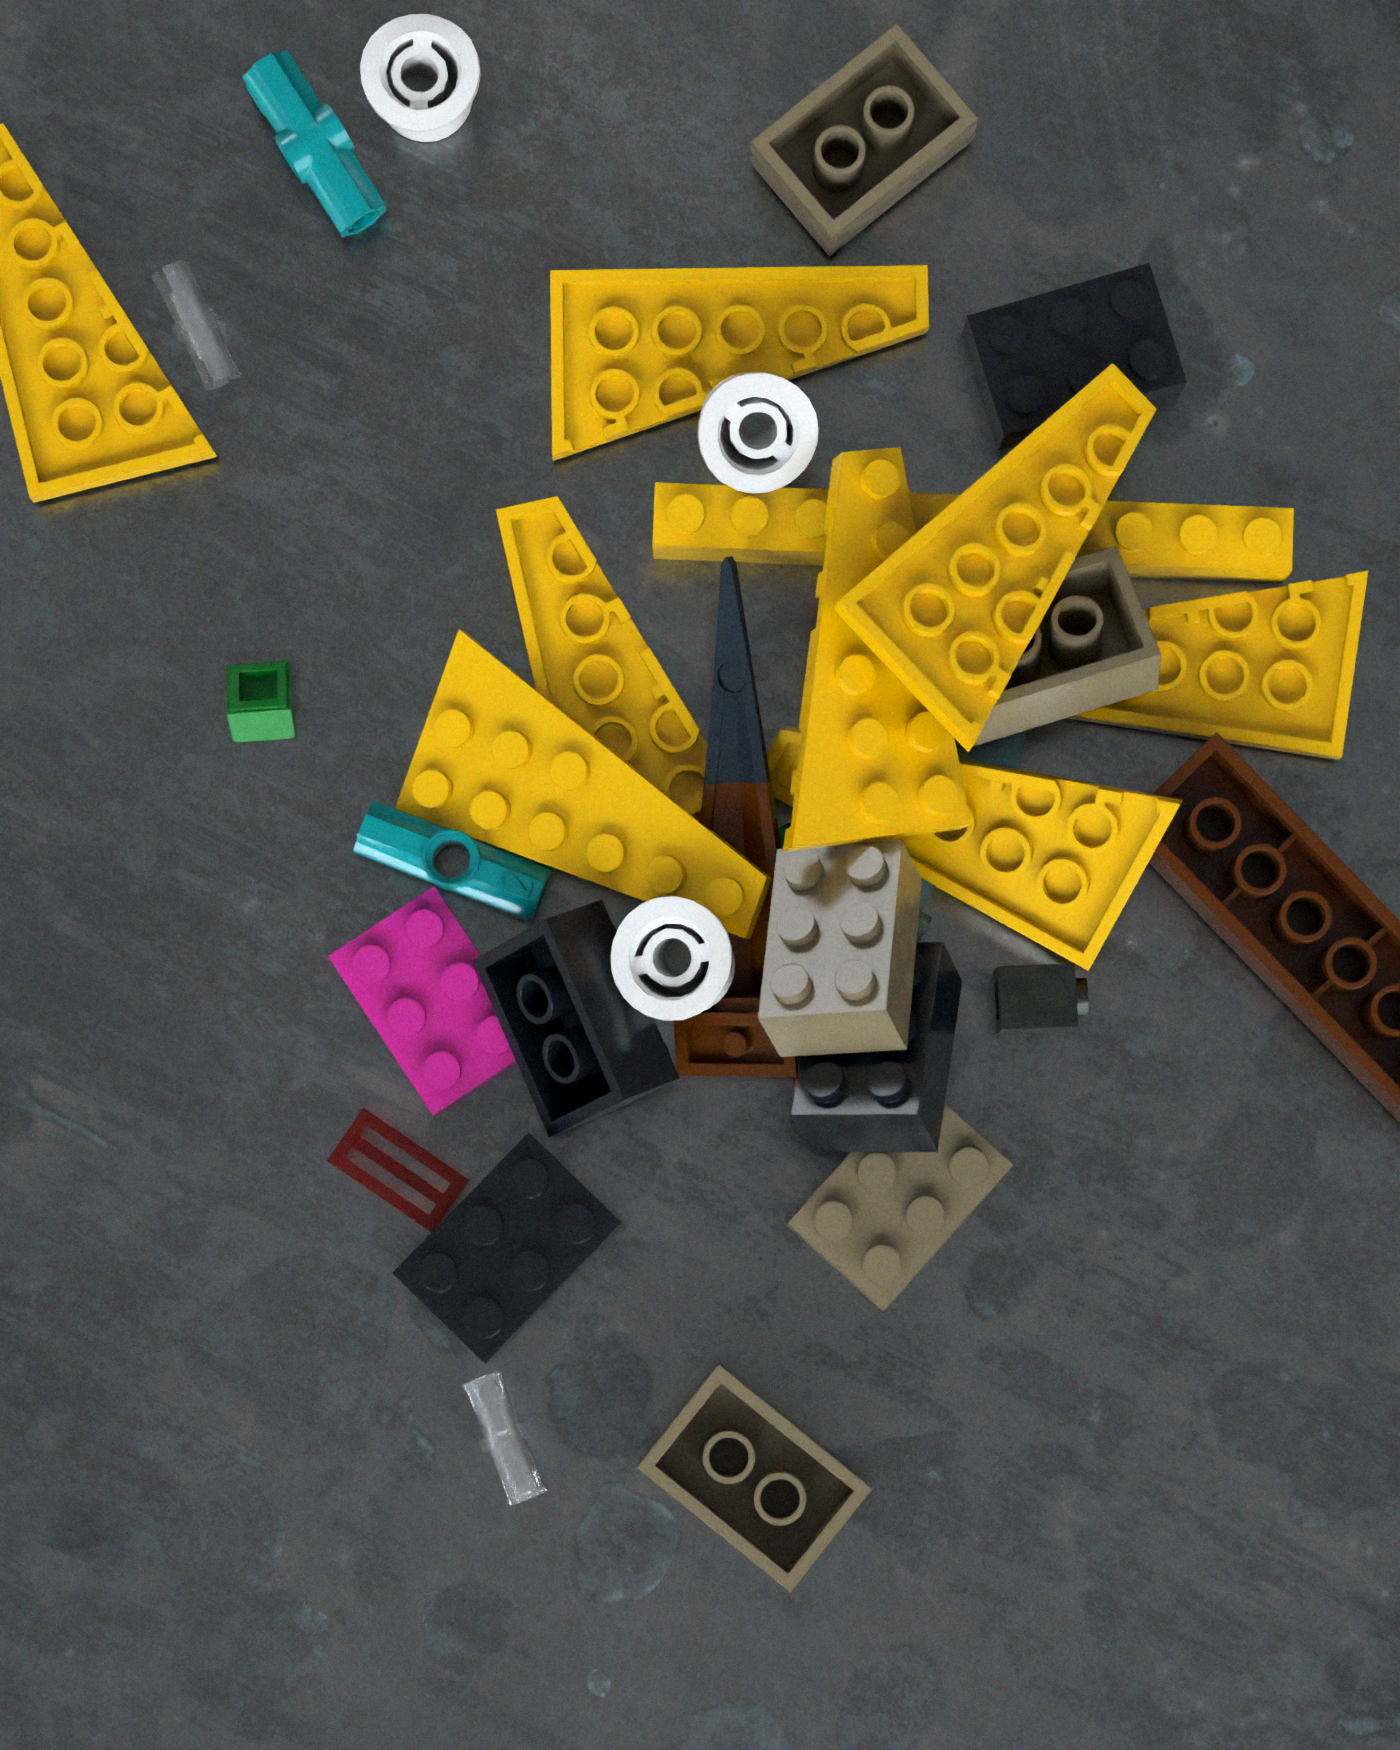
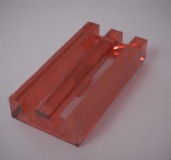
(443, 1201)

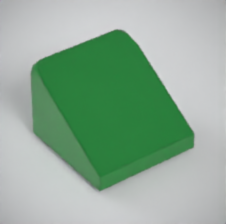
(260, 701)

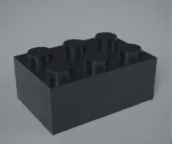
(1053, 344)
(568, 1021)
(887, 1096)
(507, 1248)

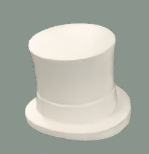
(421, 76)
(757, 431)
(672, 958)

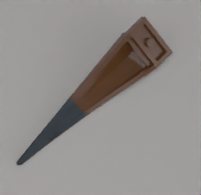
(743, 813)

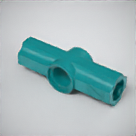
(314, 143)
(413, 845)

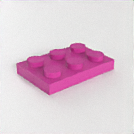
(427, 1000)

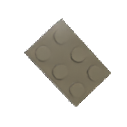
(863, 139)
(1084, 653)
(841, 949)
(894, 1210)
(754, 1477)

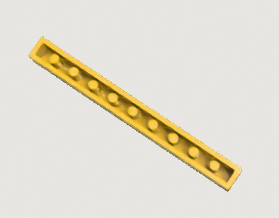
(1152, 537)

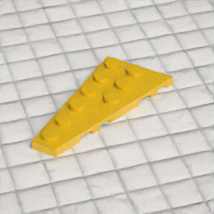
(658, 340)
(71, 364)
(979, 576)
(593, 656)
(1254, 668)
(869, 748)
(546, 788)
(1039, 849)

